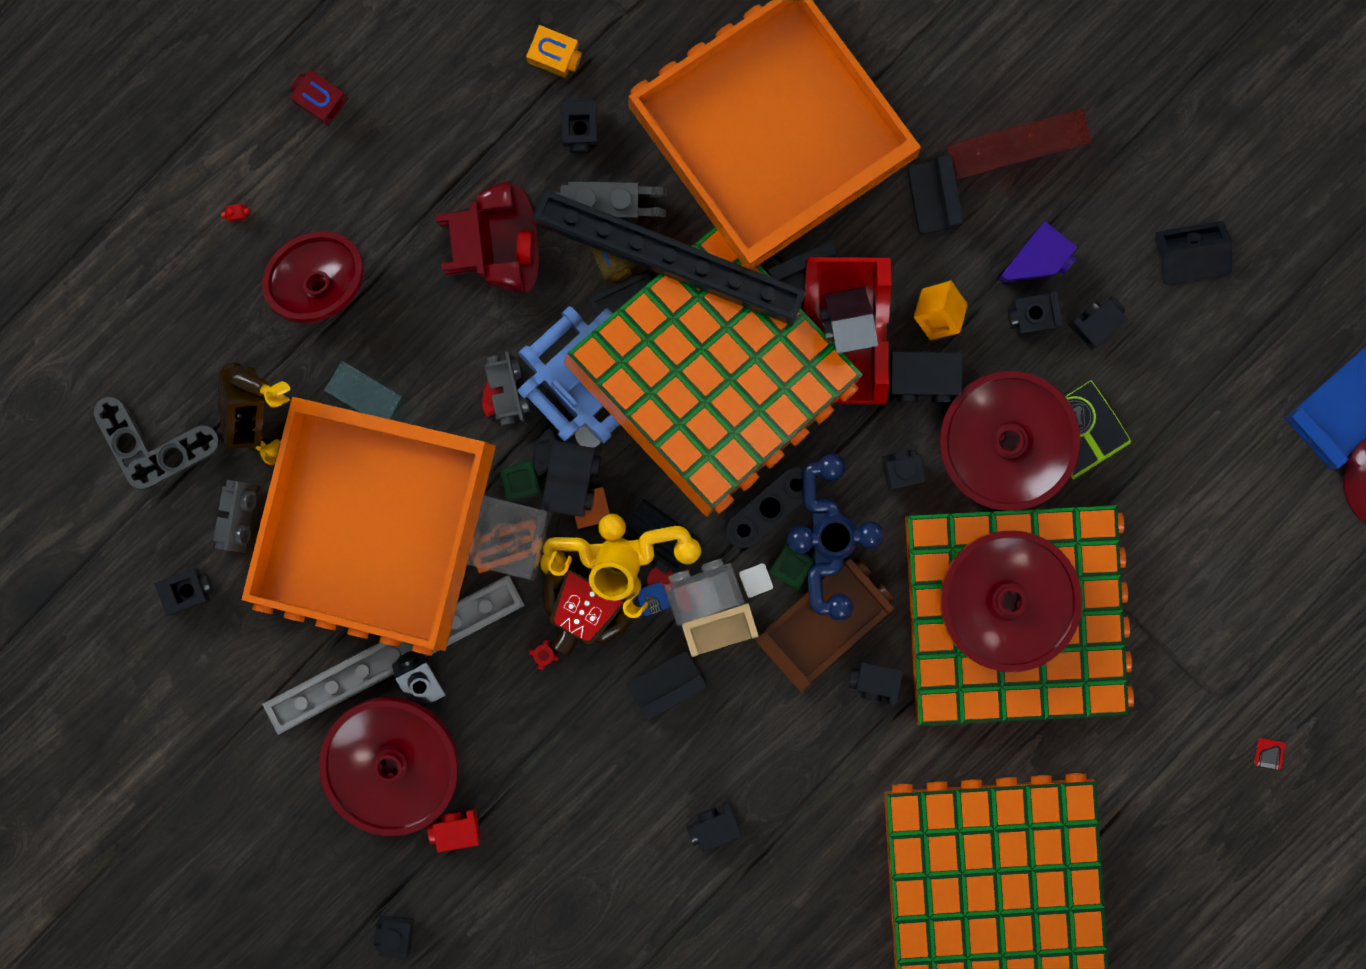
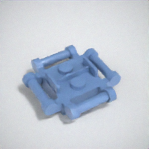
(563, 382)

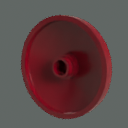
(1010, 440)
(1010, 601)
(389, 766)

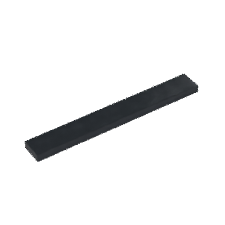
(668, 257)

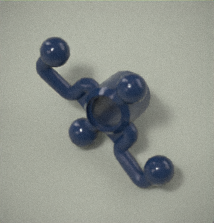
(828, 563)

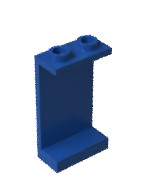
(1335, 414)

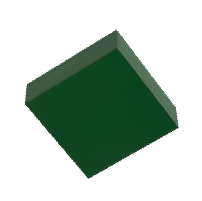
(519, 481)
(792, 567)

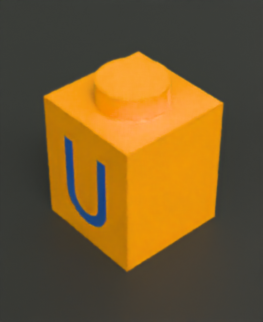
(554, 52)

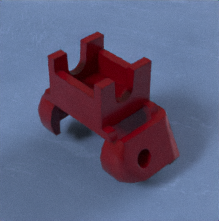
(487, 238)

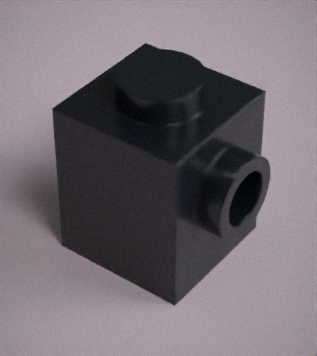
(418, 678)

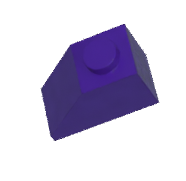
(1041, 257)

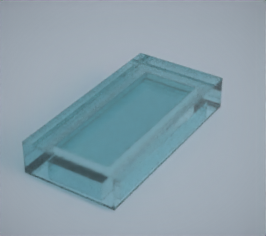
(362, 392)

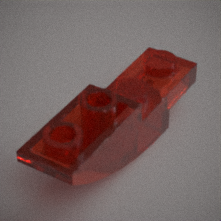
(1019, 143)

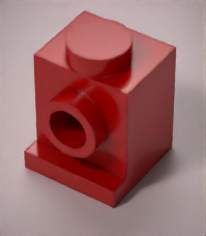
(455, 831)

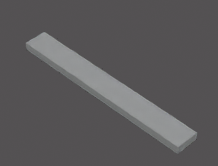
(376, 662)

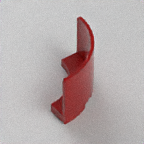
(841, 274)

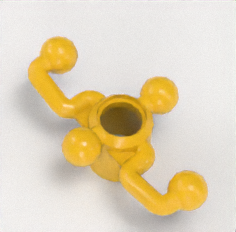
(617, 560)

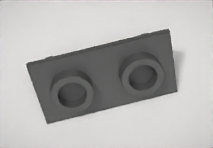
(505, 375)
(239, 501)

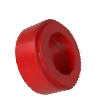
(525, 247)

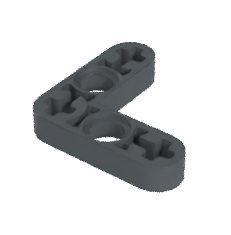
(142, 455)

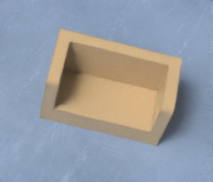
(720, 629)

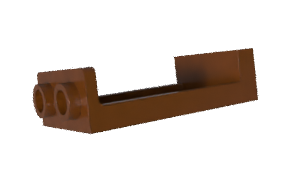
(807, 642)

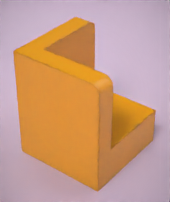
(940, 310)

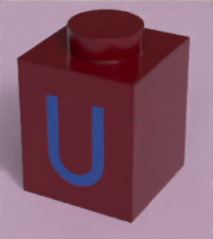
(317, 97)

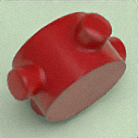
(235, 213)
(543, 654)

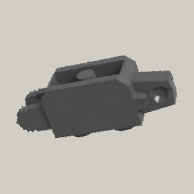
(616, 198)

